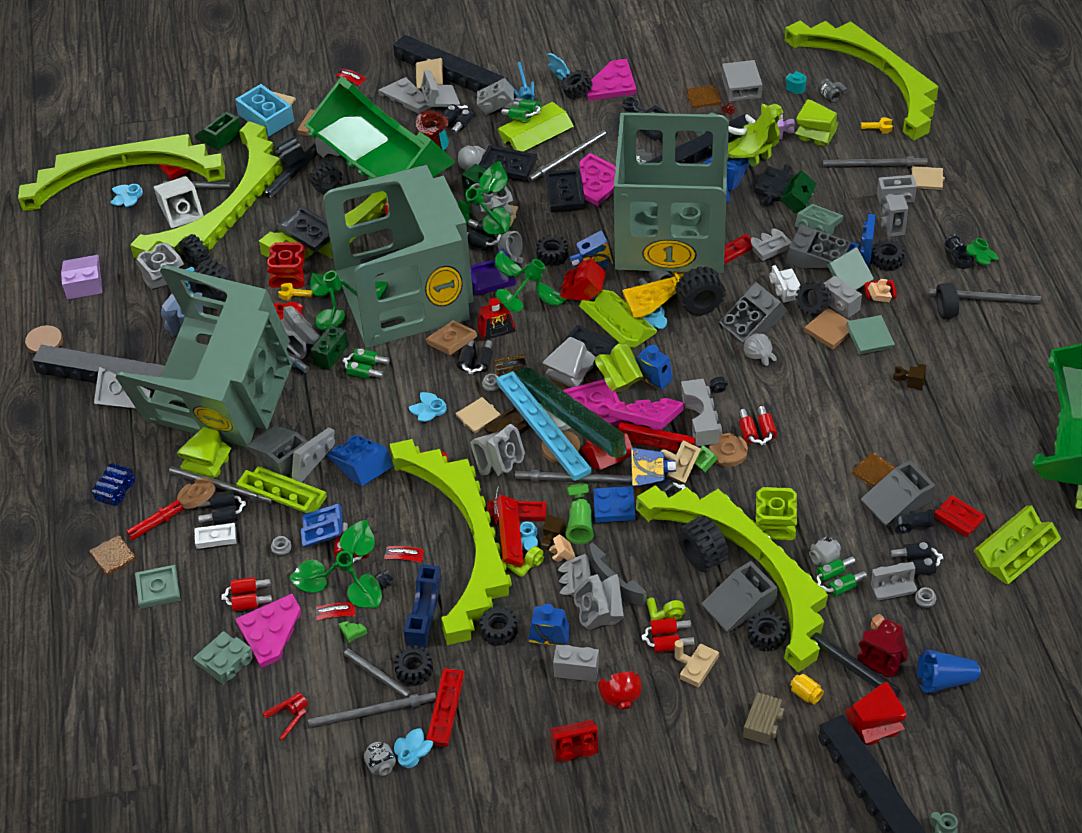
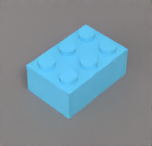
(265, 109)

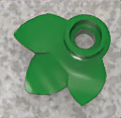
(982, 253)

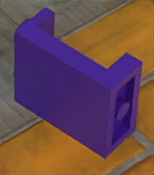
(488, 278)

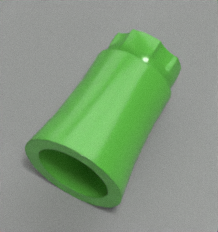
(579, 524)

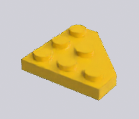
(650, 296)

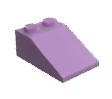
(81, 277)

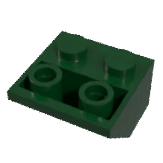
(220, 131)

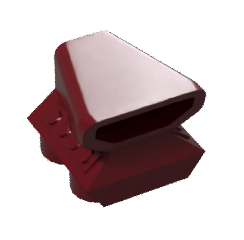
(883, 648)

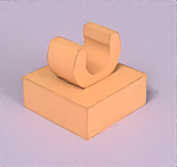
(880, 291)
(562, 548)

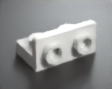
(785, 283)

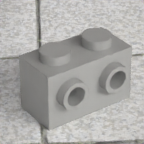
(495, 96)
(896, 186)
(894, 215)
(843, 297)
(576, 662)

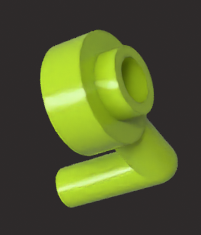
(533, 558)
(672, 609)

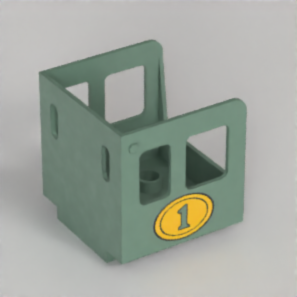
(667, 210)
(425, 281)
(232, 379)

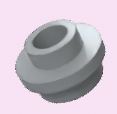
(489, 382)
(281, 545)
(925, 593)

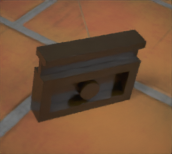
(512, 417)

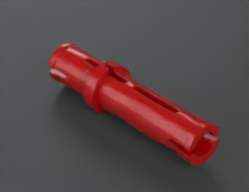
(154, 520)

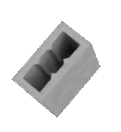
(741, 80)

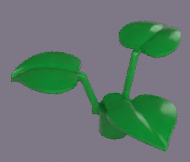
(493, 179)
(533, 272)
(330, 281)
(365, 591)

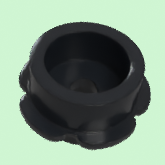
(629, 104)
(718, 384)
(384, 578)

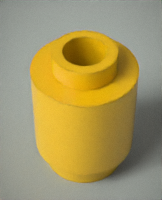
(806, 688)

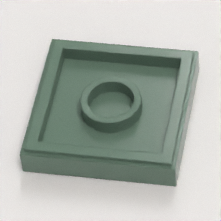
(851, 269)
(870, 334)
(157, 586)

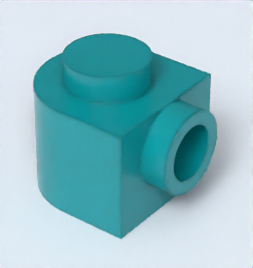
(796, 83)

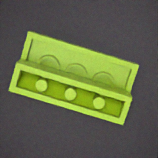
(540, 128)
(615, 317)
(282, 489)
(1017, 545)

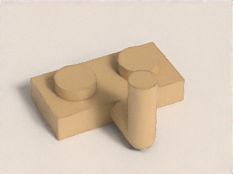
(684, 459)
(696, 666)

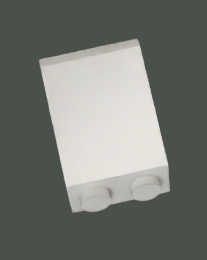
(179, 201)

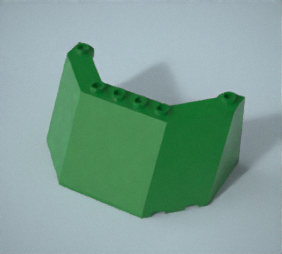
(370, 137)
(1067, 461)

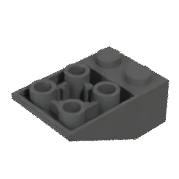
(815, 248)
(753, 313)
(277, 448)
(899, 493)
(740, 597)

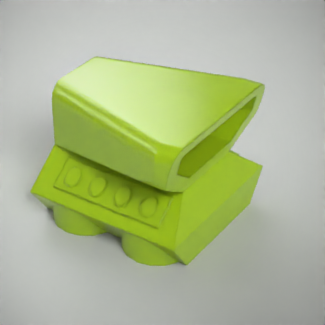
(816, 123)
(619, 368)
(204, 453)
(777, 512)

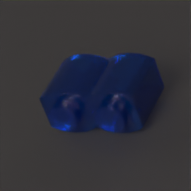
(113, 484)

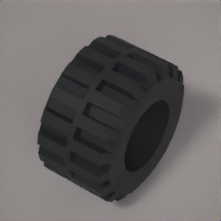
(213, 269)
(700, 290)
(703, 543)

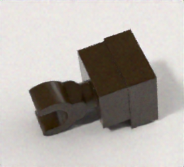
(915, 376)
(552, 528)

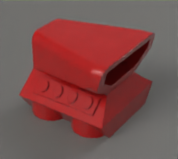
(286, 264)
(877, 715)

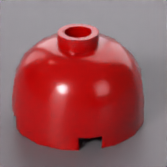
(621, 690)

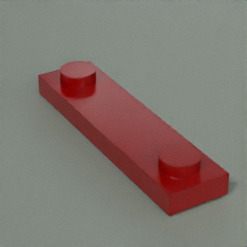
(654, 438)
(510, 531)
(445, 707)

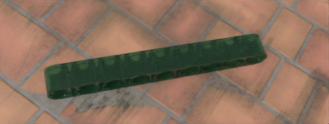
(574, 413)

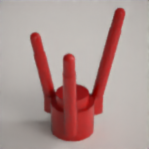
(294, 705)

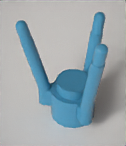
(525, 92)

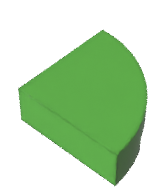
(352, 631)

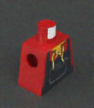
(494, 320)

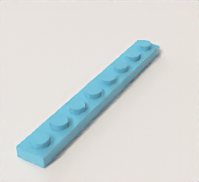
(543, 426)

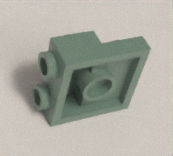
(818, 219)
(224, 657)

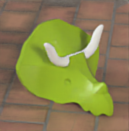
(757, 135)

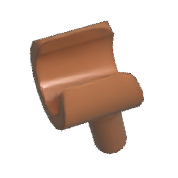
(876, 621)

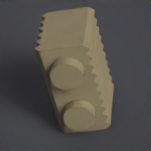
(763, 718)

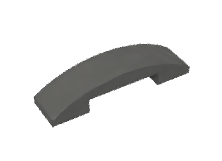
(630, 592)

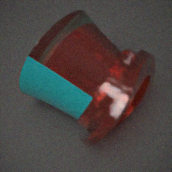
(433, 126)

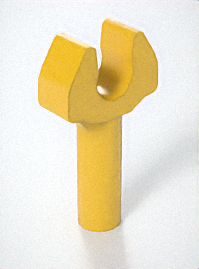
(884, 125)
(288, 291)

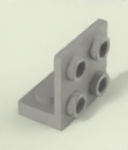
(437, 94)

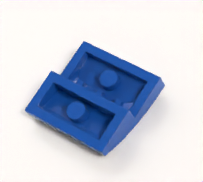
(322, 525)

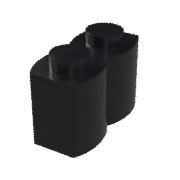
(290, 151)

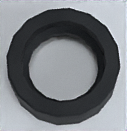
(947, 300)

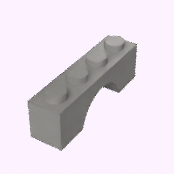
(696, 397)

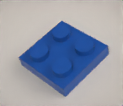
(867, 238)
(614, 504)

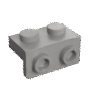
(893, 581)

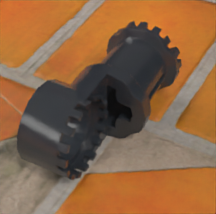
(961, 251)
(912, 521)

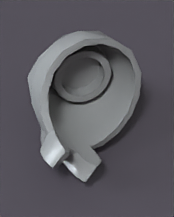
(469, 156)
(512, 244)
(759, 347)

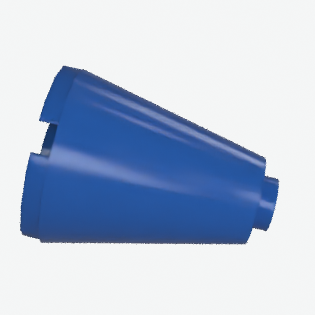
(945, 671)

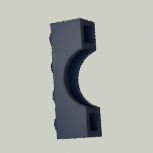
(427, 592)

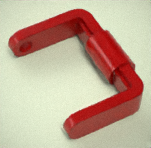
(889, 283)

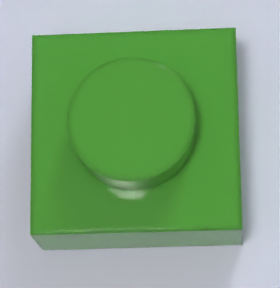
(705, 459)
(577, 490)

